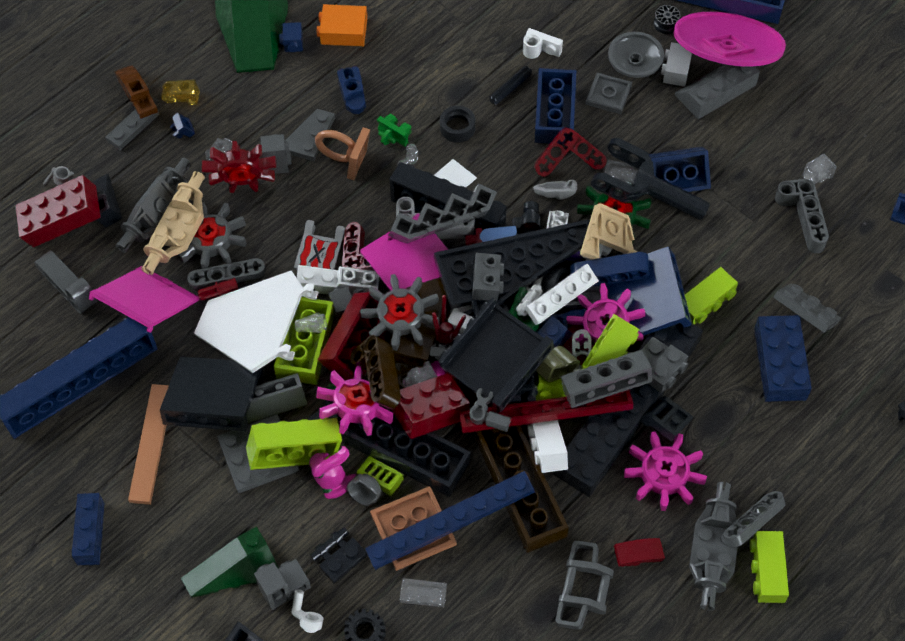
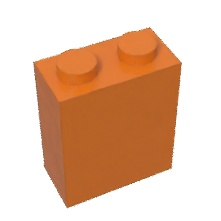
(342, 25)

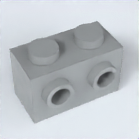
(677, 65)

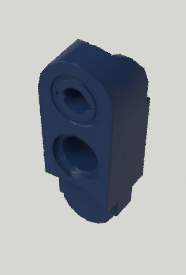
(352, 89)

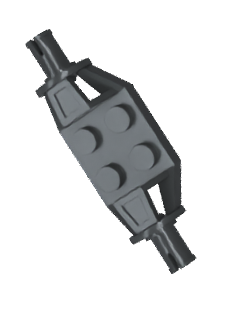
(152, 205)
(709, 547)

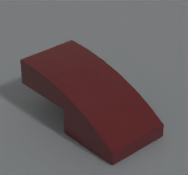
(638, 551)

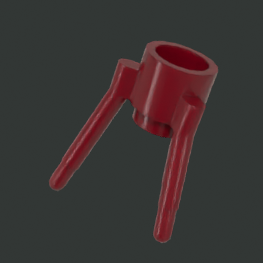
(445, 331)

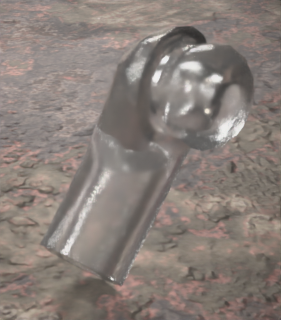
(411, 155)

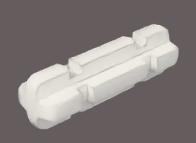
(534, 293)

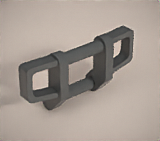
(580, 602)

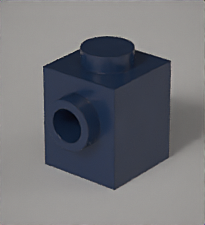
(292, 37)

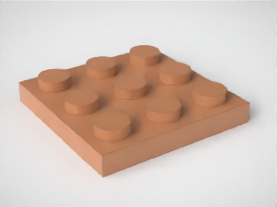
(405, 513)

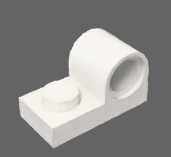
(536, 42)

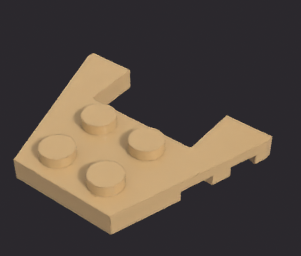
(609, 229)

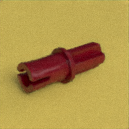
(218, 289)

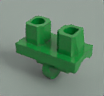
(391, 132)

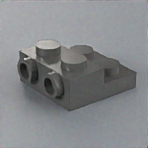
(665, 363)

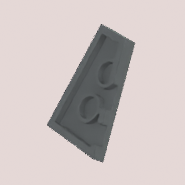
(303, 138)

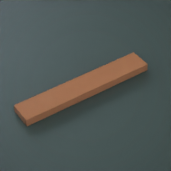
(149, 449)

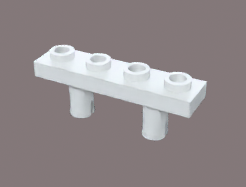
(561, 294)

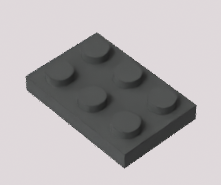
(807, 307)

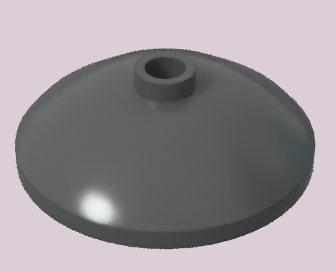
(636, 54)

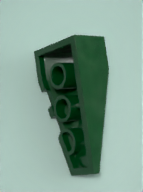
(230, 566)

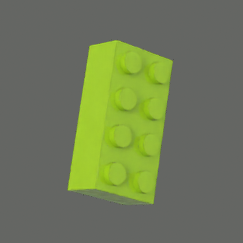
(306, 344)
(291, 442)

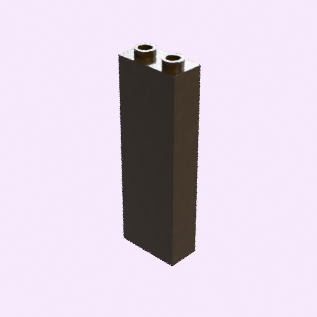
(409, 351)

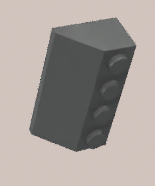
(717, 88)

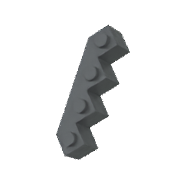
(436, 220)

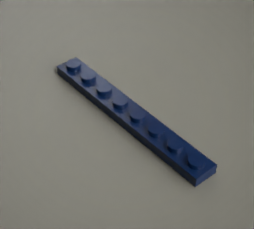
(449, 520)

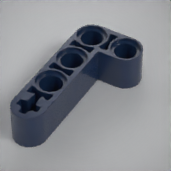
(617, 268)

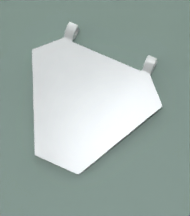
(254, 320)

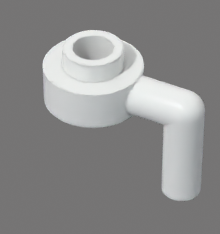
(309, 621)

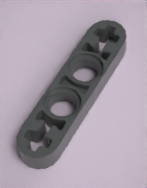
(226, 271)
(754, 519)

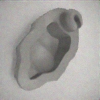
(556, 189)

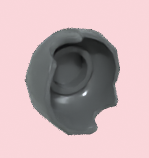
(364, 489)

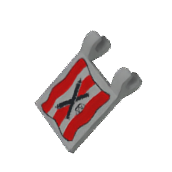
(319, 250)

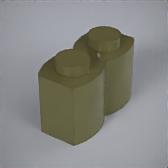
(557, 364)

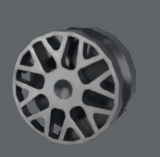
(666, 19)

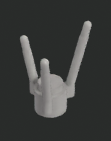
(60, 175)

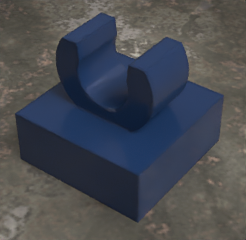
(182, 126)

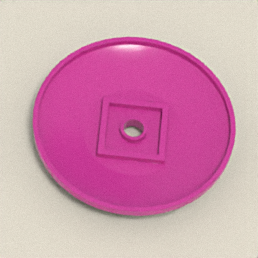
(729, 39)

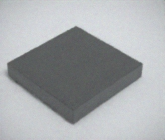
(608, 93)

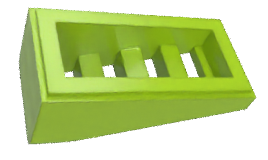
(397, 477)

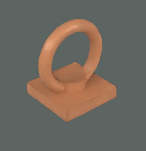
(355, 152)

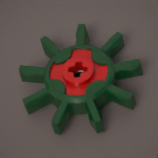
(629, 208)

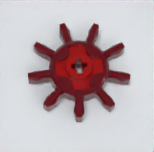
(239, 167)

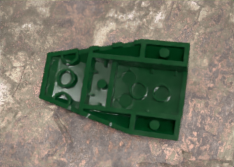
(252, 31)

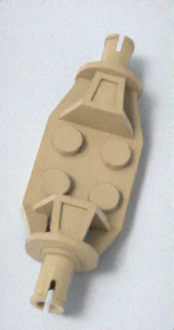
(176, 225)

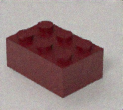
(430, 405)

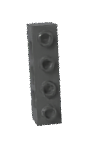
(606, 378)

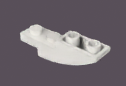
(328, 280)

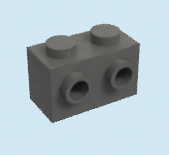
(276, 146)
(487, 276)

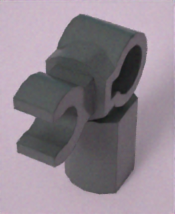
(479, 413)

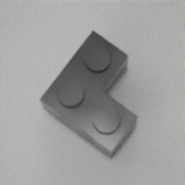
(280, 584)

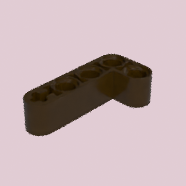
(378, 360)

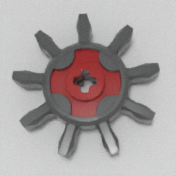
(214, 237)
(400, 311)

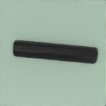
(510, 85)

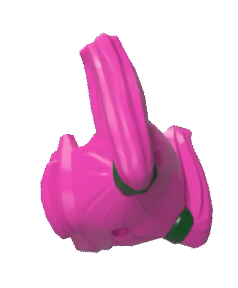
(330, 473)

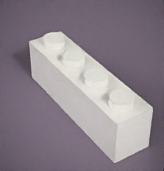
(549, 446)

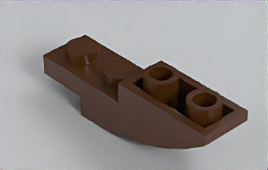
(137, 91)

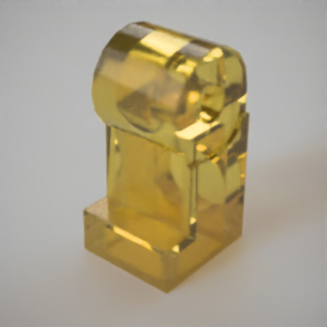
(180, 91)

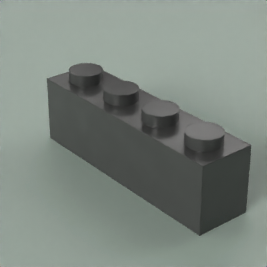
(276, 398)

